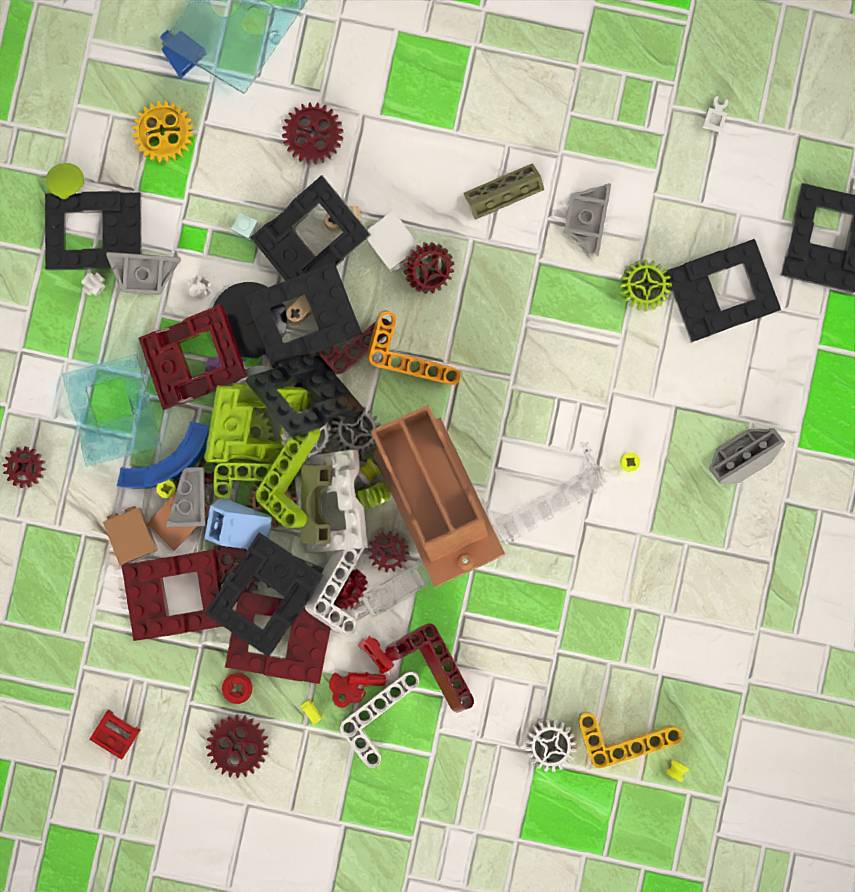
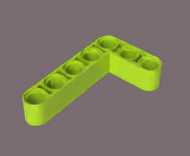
(280, 478)

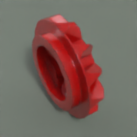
(227, 688)

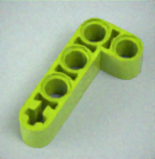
(233, 474)

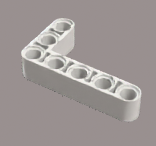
(335, 583)
(374, 712)

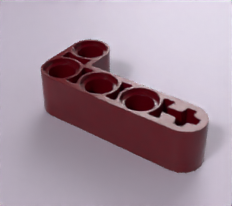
(344, 354)

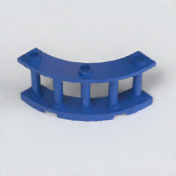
(185, 456)

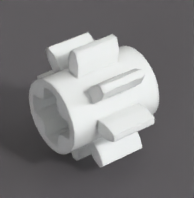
(93, 284)
(199, 287)

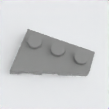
(189, 500)

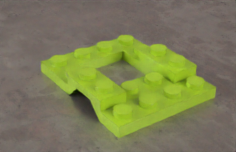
(232, 421)

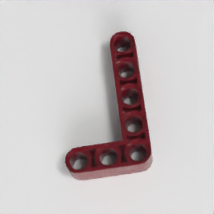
(435, 662)

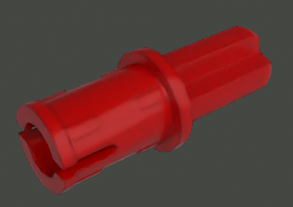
(366, 679)

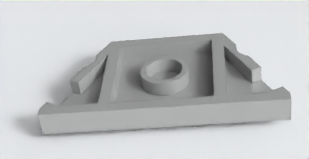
(587, 217)
(142, 272)

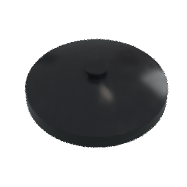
(241, 321)

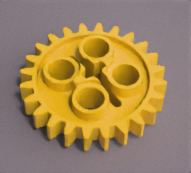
(161, 114)

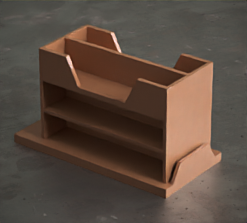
(435, 496)

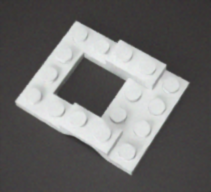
(344, 471)

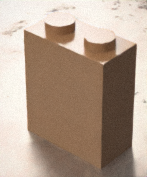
(130, 535)

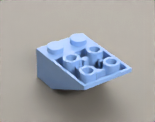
(235, 524)

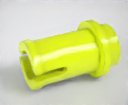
(311, 711)

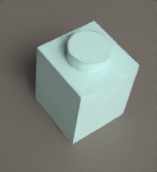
(245, 226)

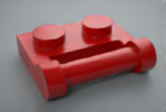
(372, 648)
(110, 739)

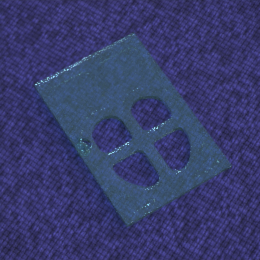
(223, 45)

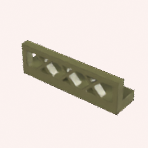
(505, 193)

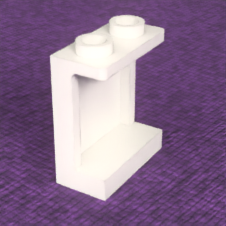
(391, 241)

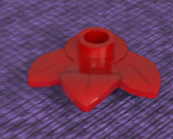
(351, 692)

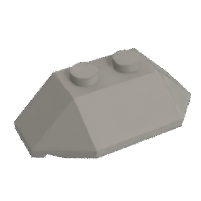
(745, 455)

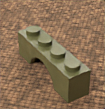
(313, 483)

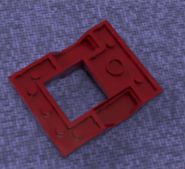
(169, 366)
(148, 598)
(304, 650)

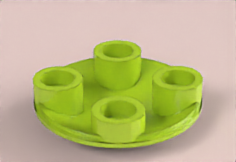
(64, 180)

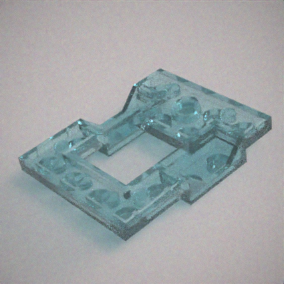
(121, 435)

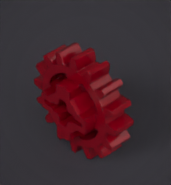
(17, 472)
(382, 563)
(351, 590)

